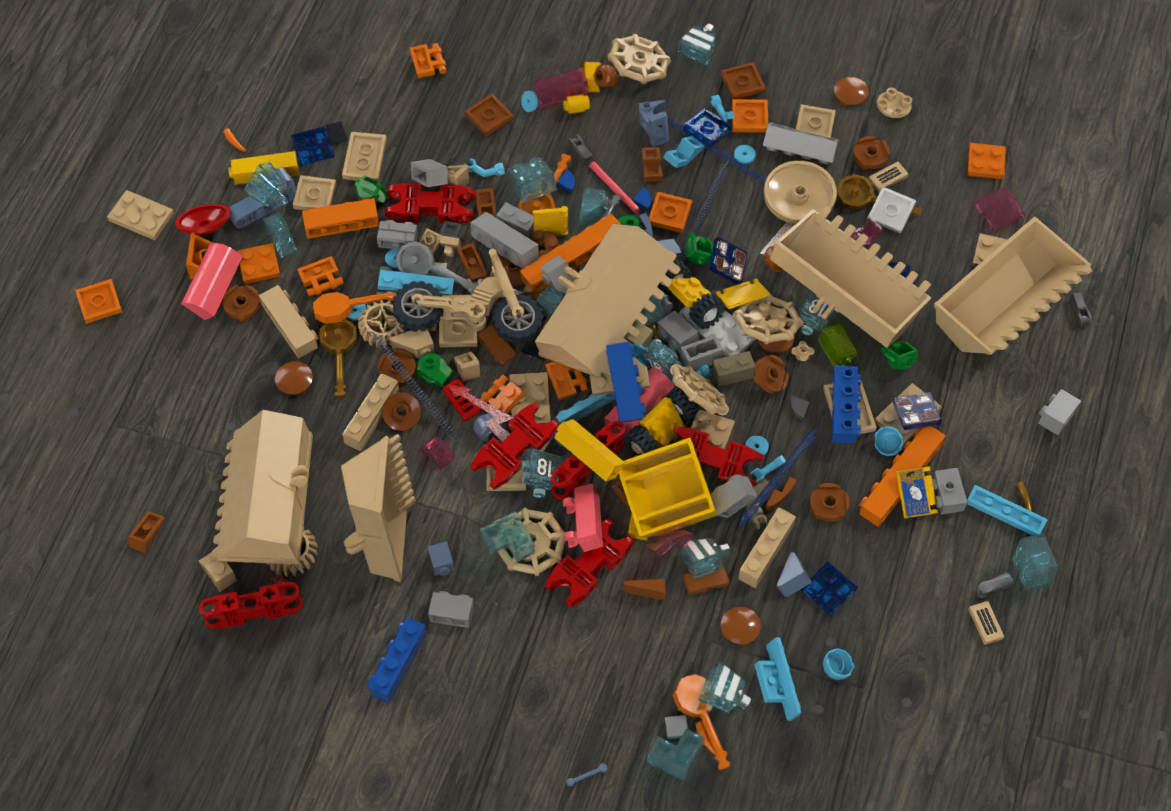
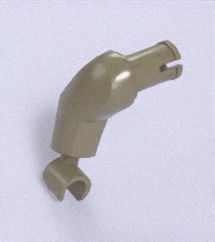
(759, 516)

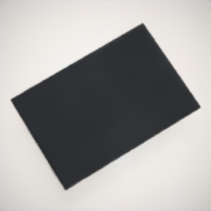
(336, 132)
(532, 350)

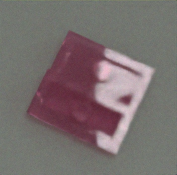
(999, 208)
(675, 538)

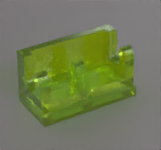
(837, 345)

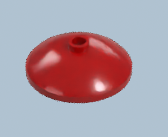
(203, 219)

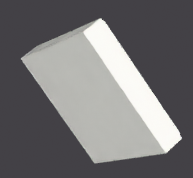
(892, 210)

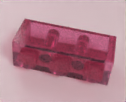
(559, 86)

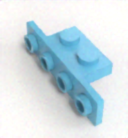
(777, 681)

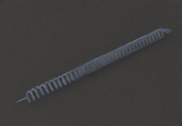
(705, 205)
(418, 389)

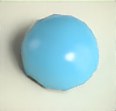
(889, 441)
(838, 664)

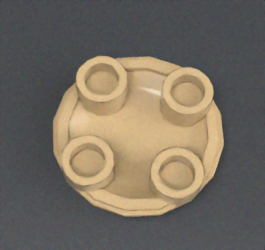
(894, 103)

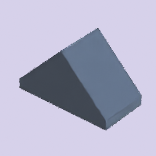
(793, 576)

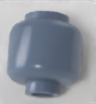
(482, 429)

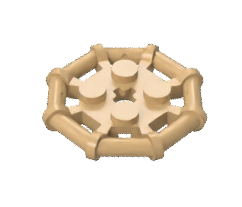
(644, 49)
(777, 322)
(699, 389)
(541, 544)

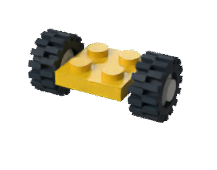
(703, 304)
(659, 423)

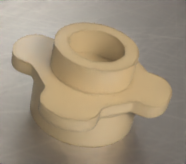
(802, 356)

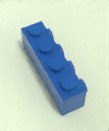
(624, 382)
(845, 404)
(397, 660)

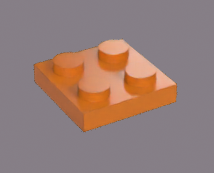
(750, 115)
(986, 161)
(670, 212)
(259, 263)
(98, 301)

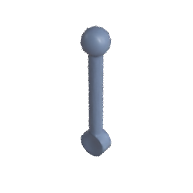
(602, 768)

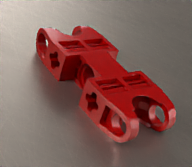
(424, 203)
(504, 455)
(719, 457)
(574, 472)
(580, 573)
(265, 605)

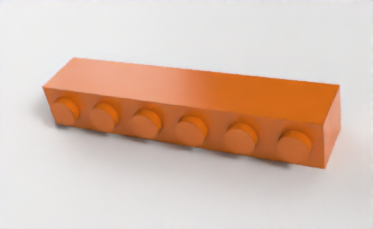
(575, 251)
(886, 494)

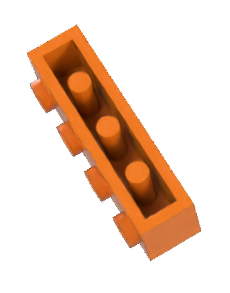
(340, 218)

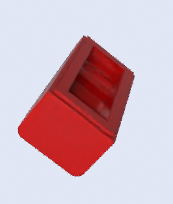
(456, 403)

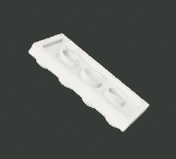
(726, 331)

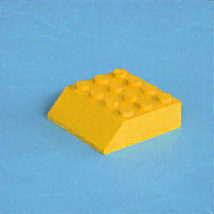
(666, 489)

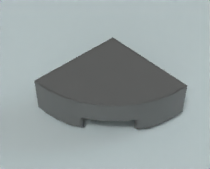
(799, 407)

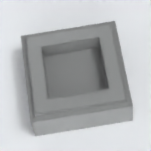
(675, 726)

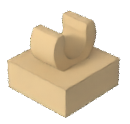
(450, 244)

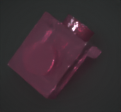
(871, 229)
(438, 451)

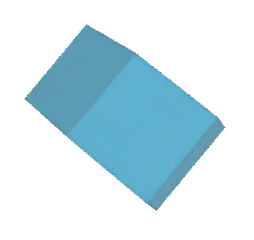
(685, 152)

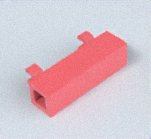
(587, 518)

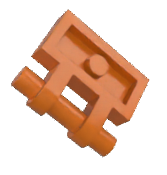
(422, 60)
(319, 271)
(562, 382)
(507, 398)

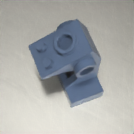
(651, 116)

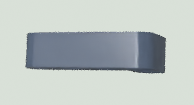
(250, 210)

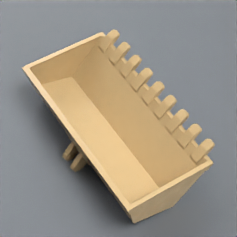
(850, 276)
(1009, 289)
(606, 299)
(264, 491)
(379, 504)

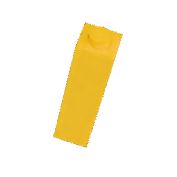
(243, 169)
(589, 450)

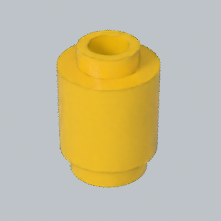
(576, 104)

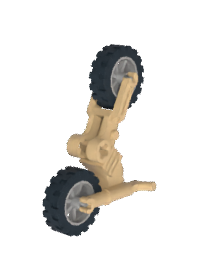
(472, 308)

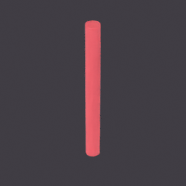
(614, 187)

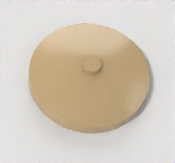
(797, 189)

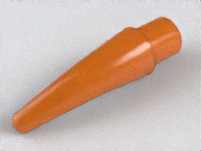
(231, 139)
(702, 732)

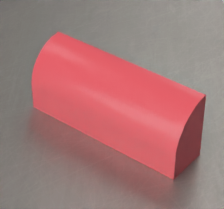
(211, 280)
(659, 387)

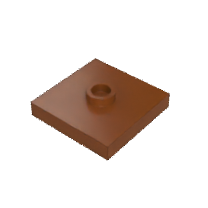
(743, 81)
(489, 115)

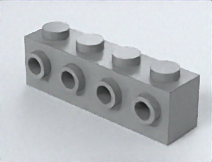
(800, 142)
(504, 240)

